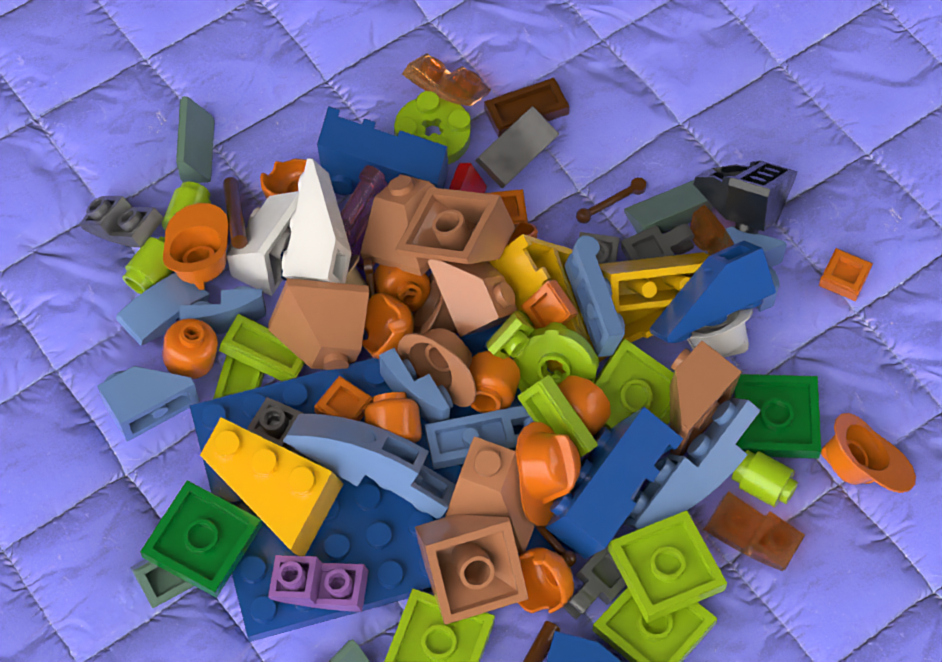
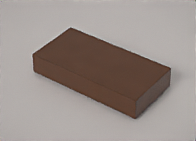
(508, 108)

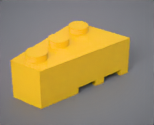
(531, 263)
(647, 287)
(274, 482)

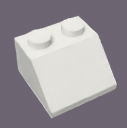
(267, 237)

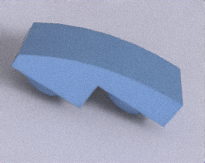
(235, 301)
(158, 308)
(401, 377)

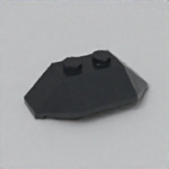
(747, 194)

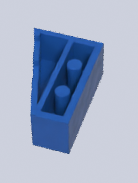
(349, 146)
(610, 481)

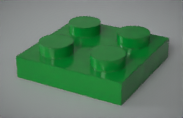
(788, 415)
(201, 538)

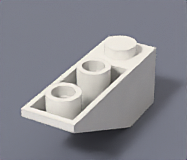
(318, 238)

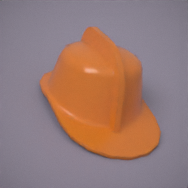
(197, 243)
(866, 457)
(546, 468)

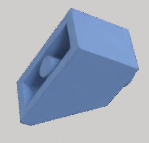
(145, 398)

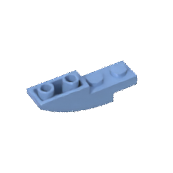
(361, 449)
(691, 479)

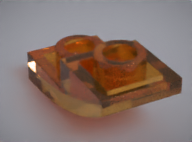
(458, 87)
(709, 232)
(754, 534)

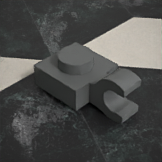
(654, 244)
(600, 580)

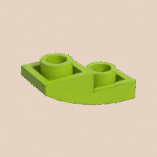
(511, 336)

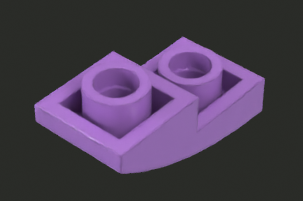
(318, 584)

